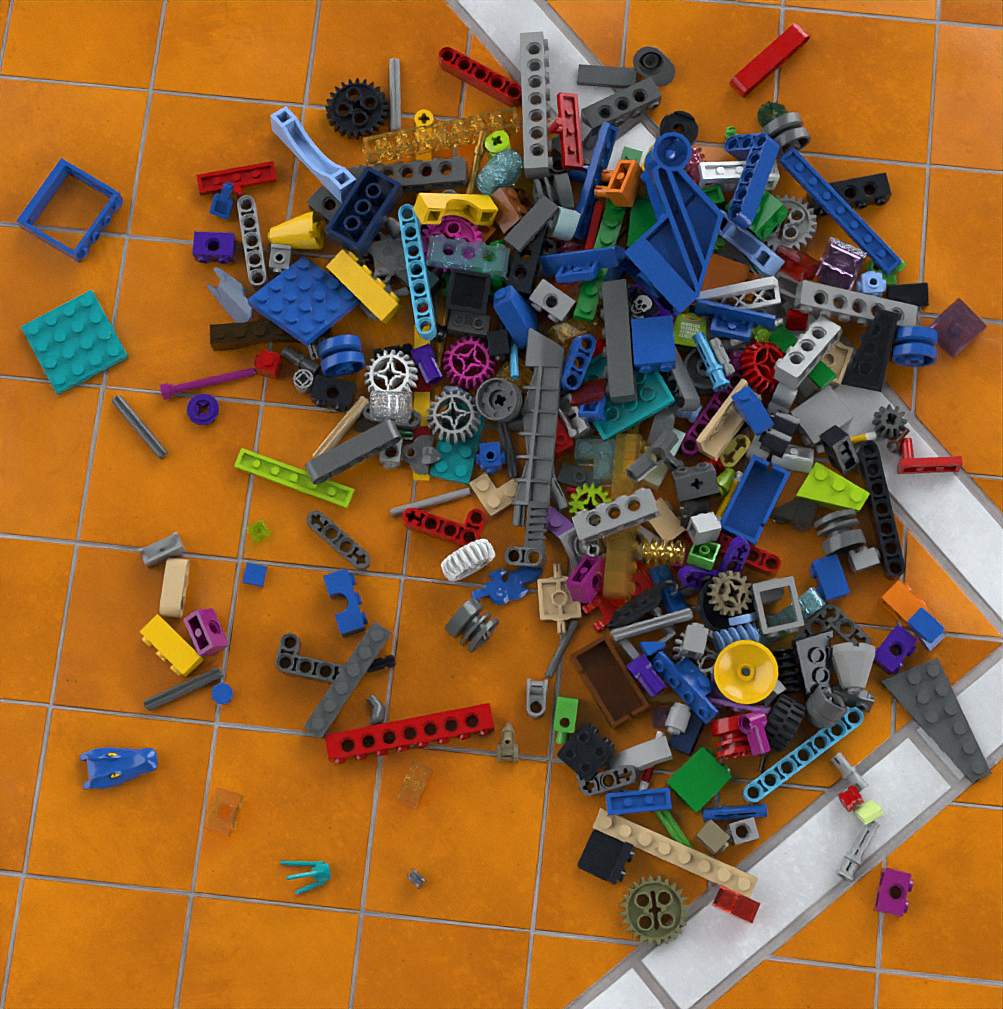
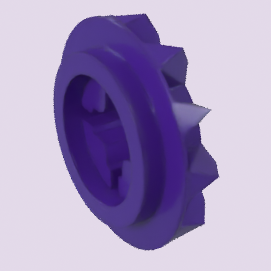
(202, 400)

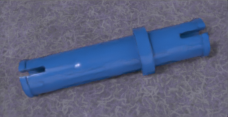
(734, 812)

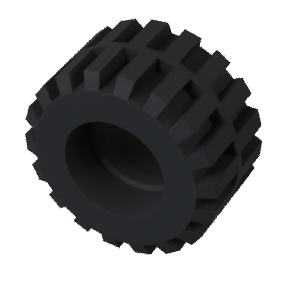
(783, 722)

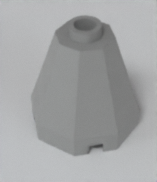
(853, 665)

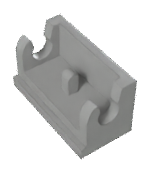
(161, 550)

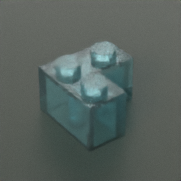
(598, 454)

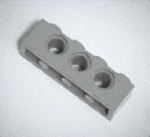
(806, 352)
(647, 511)

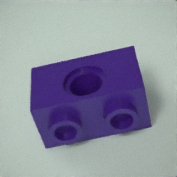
(206, 240)
(903, 641)

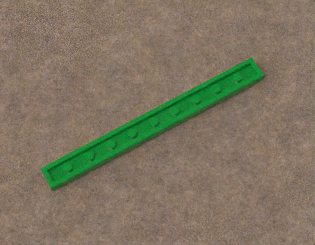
(606, 237)

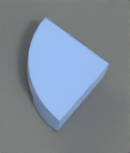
(741, 619)

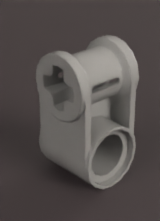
(536, 694)

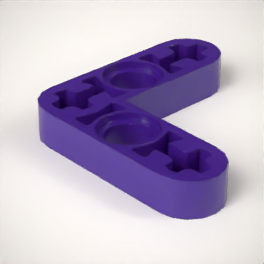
(730, 556)

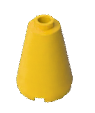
(299, 232)

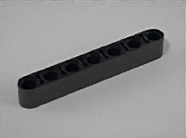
(881, 519)

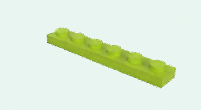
(293, 478)

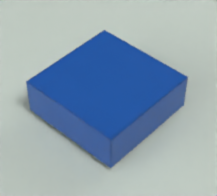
(254, 574)

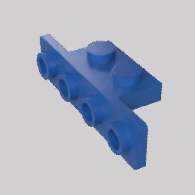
(579, 264)
(733, 321)
(688, 683)

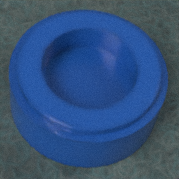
(222, 693)

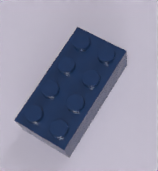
(364, 211)

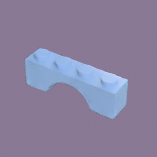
(751, 246)

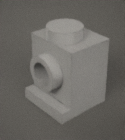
(283, 252)
(863, 559)

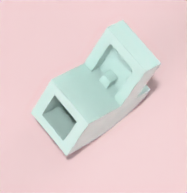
(564, 224)

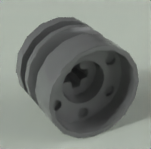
(559, 192)
(490, 394)
(838, 529)
(471, 625)

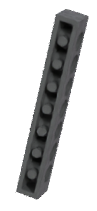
(324, 198)

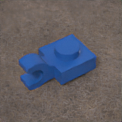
(222, 204)

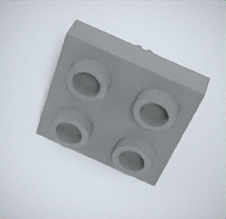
(577, 551)

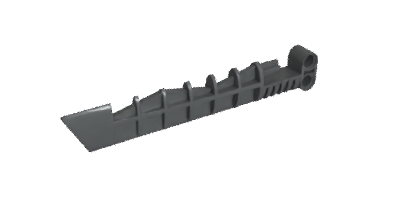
(540, 429)

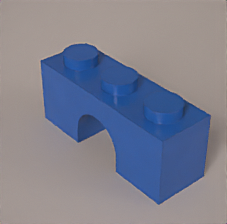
(341, 585)

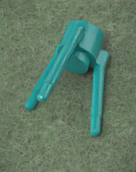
(320, 872)

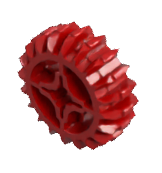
(758, 366)

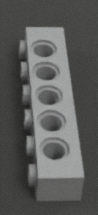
(846, 299)

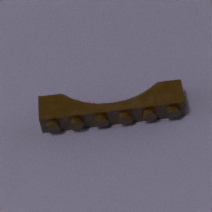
(238, 335)

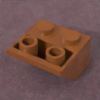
(511, 205)

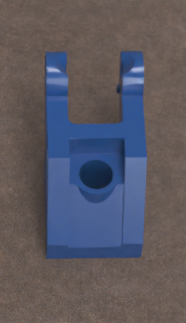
(678, 248)

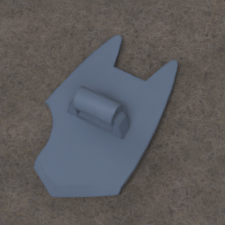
(232, 297)

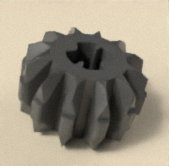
(890, 414)

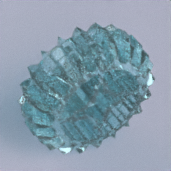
(500, 171)

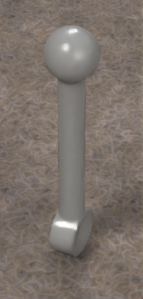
(572, 432)

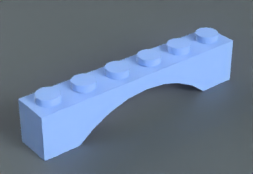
(332, 176)

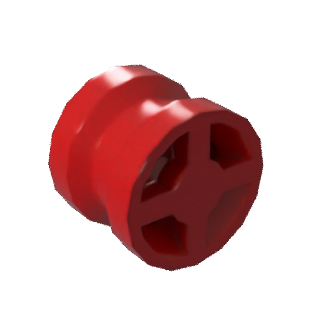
(850, 798)

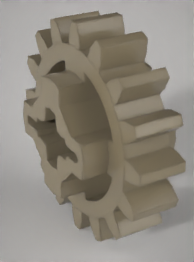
(737, 598)

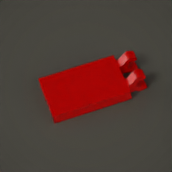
(608, 606)

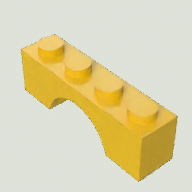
(475, 208)

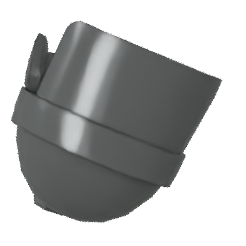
(822, 711)

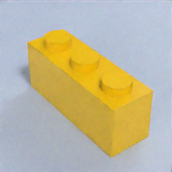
(171, 646)

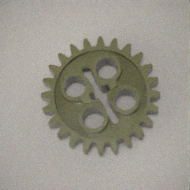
(674, 908)

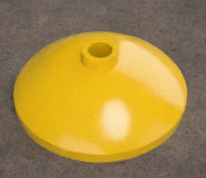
(762, 674)

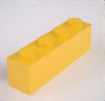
(364, 286)

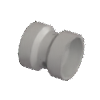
(305, 385)

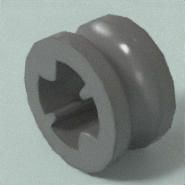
(416, 878)

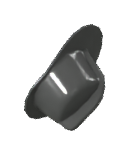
(654, 64)

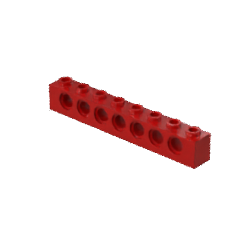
(335, 741)

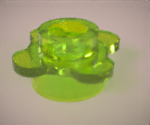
(761, 334)
(259, 525)

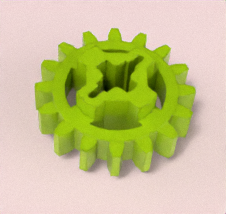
(582, 503)

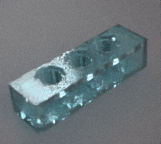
(437, 258)

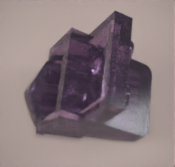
(840, 264)

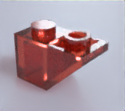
(736, 904)

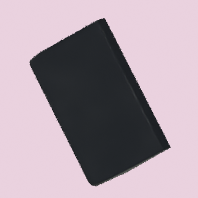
(912, 294)

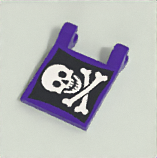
(645, 305)

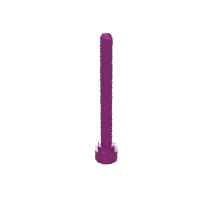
(169, 390)

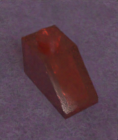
(797, 263)

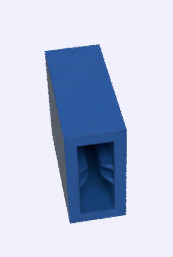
(653, 344)

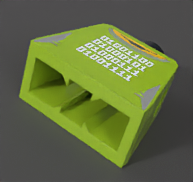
(685, 327)

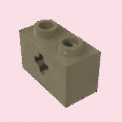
(712, 838)

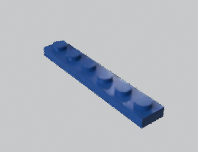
(599, 162)

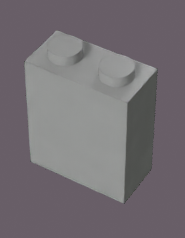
(819, 415)

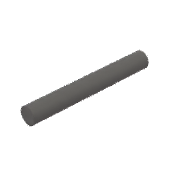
(561, 649)

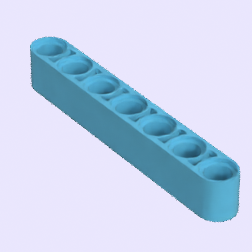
(417, 281)
(797, 764)

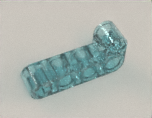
(810, 604)

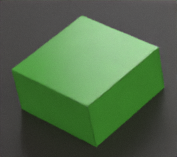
(704, 555)

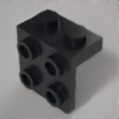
(586, 751)
(606, 857)

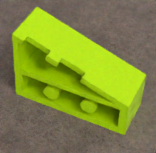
(831, 490)

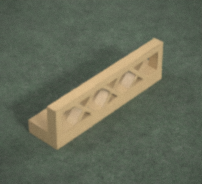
(722, 427)

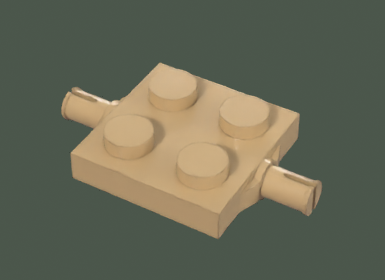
(837, 360)
(556, 601)

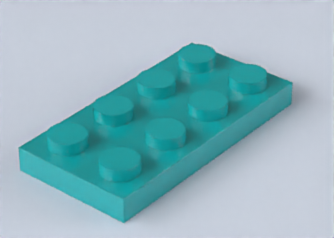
(459, 458)

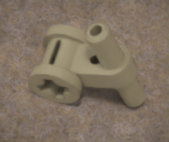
(507, 749)

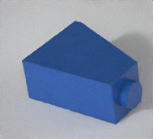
(515, 314)

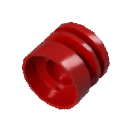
(734, 740)

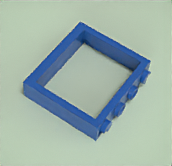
(46, 193)

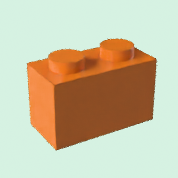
(902, 602)

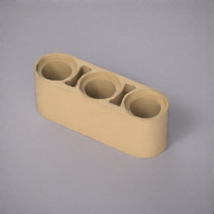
(174, 587)

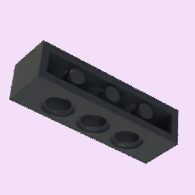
(877, 184)
(535, 248)

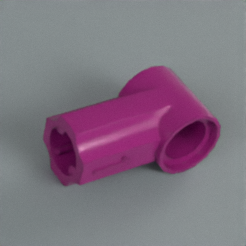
(754, 726)

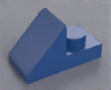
(593, 411)
(926, 628)

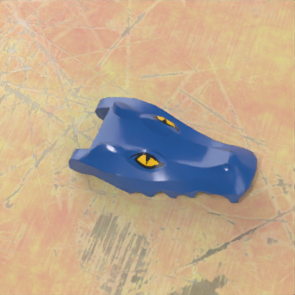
(113, 766)

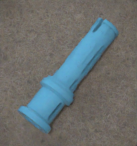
(713, 369)

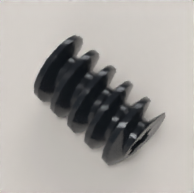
(787, 670)

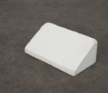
(795, 458)

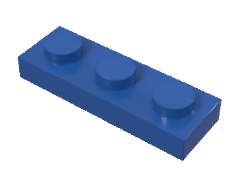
(671, 603)
(638, 801)

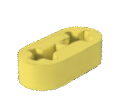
(737, 454)

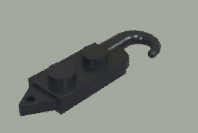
(641, 604)

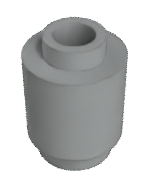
(678, 718)

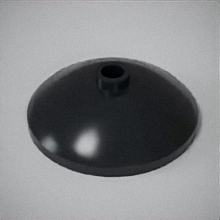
(713, 619)

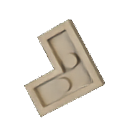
(493, 498)

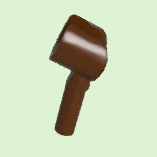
(898, 440)
(763, 761)

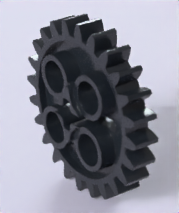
(366, 95)

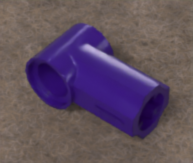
(425, 360)
(643, 671)

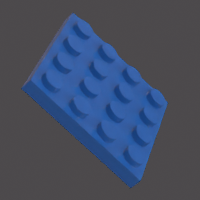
(304, 301)

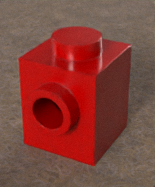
(268, 364)

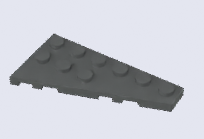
(934, 707)

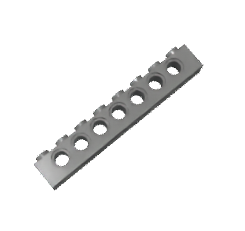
(530, 44)

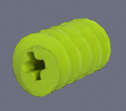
(496, 143)

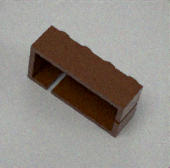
(609, 682)

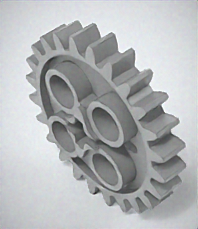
(802, 229)

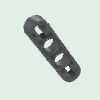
(338, 540)

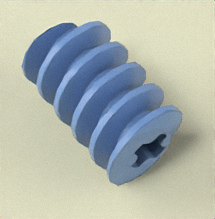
(725, 638)

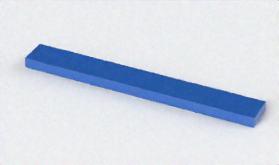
(839, 211)

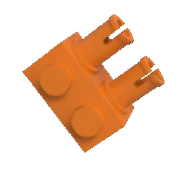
(623, 183)

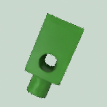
(565, 708)

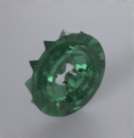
(764, 112)

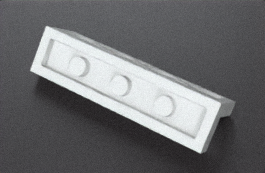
(730, 172)
(742, 290)

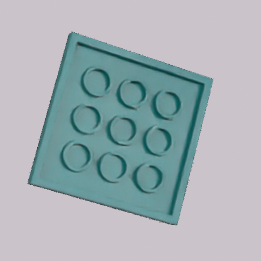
(74, 342)
(651, 394)

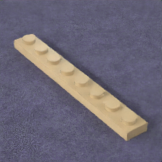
(676, 853)

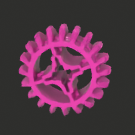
(462, 359)

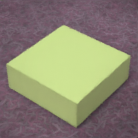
(868, 812)

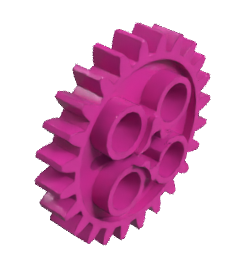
(465, 231)

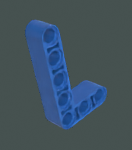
(760, 154)

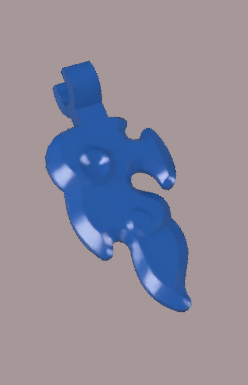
(502, 592)

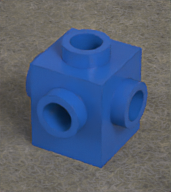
(490, 457)

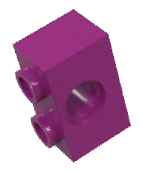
(586, 579)
(206, 632)
(884, 902)

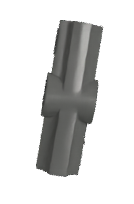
(645, 464)

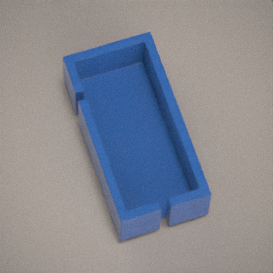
(753, 500)

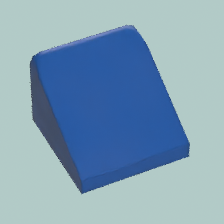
(652, 648)

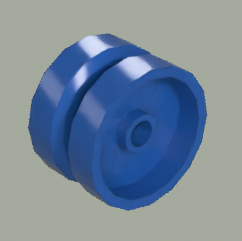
(915, 346)
(341, 355)

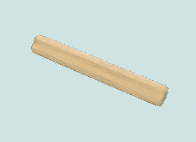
(342, 427)

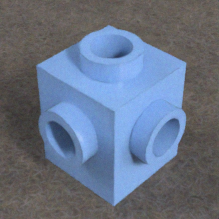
(871, 284)

